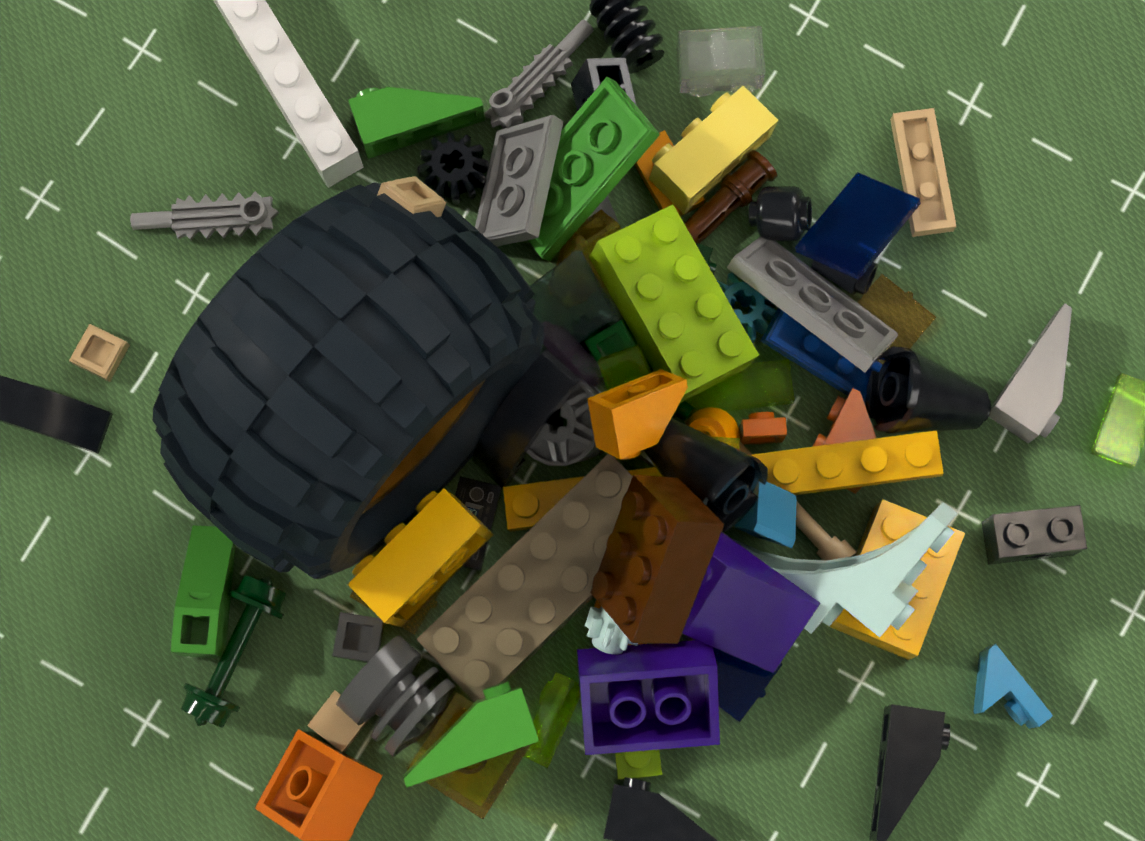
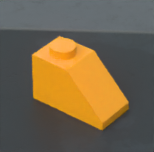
(635, 413)

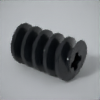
(627, 33)

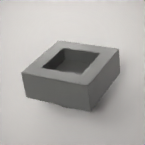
(358, 637)

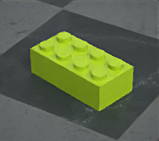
(673, 301)

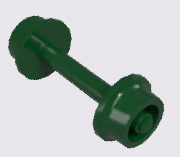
(208, 704)

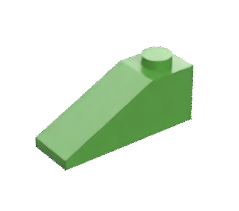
(402, 117)
(483, 732)

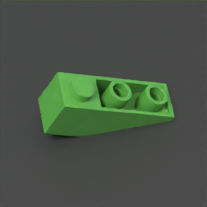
(202, 596)

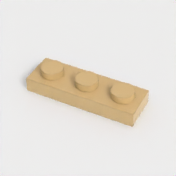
(923, 171)

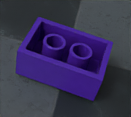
(649, 697)

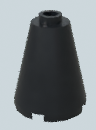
(922, 396)
(710, 469)

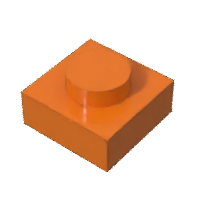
(762, 429)

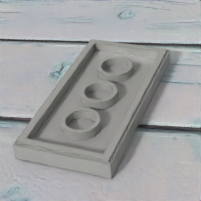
(813, 302)

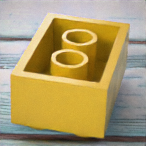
(884, 527)
(419, 557)

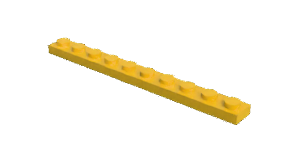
(794, 470)

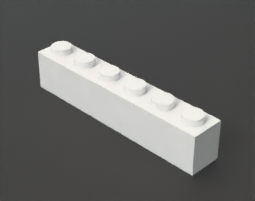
(292, 88)

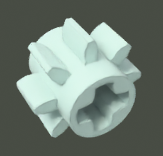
(605, 632)

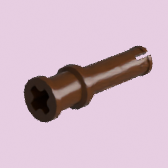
(734, 192)

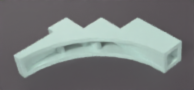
(870, 585)

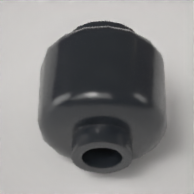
(781, 213)

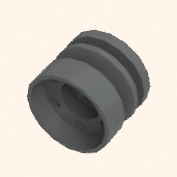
(570, 443)
(396, 695)

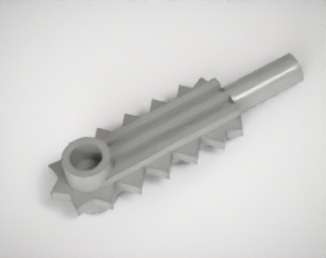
(511, 102)
(209, 216)

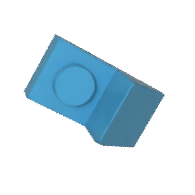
(771, 516)
(1000, 679)

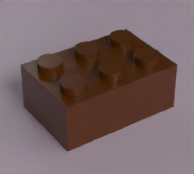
(656, 559)

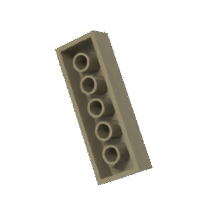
(530, 587)

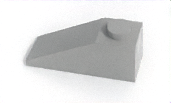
(1037, 385)

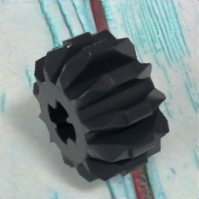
(449, 155)

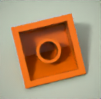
(318, 791)

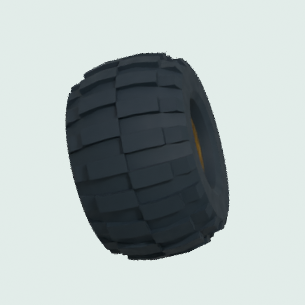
(343, 378)

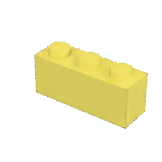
(711, 148)

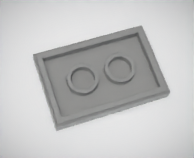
(518, 181)

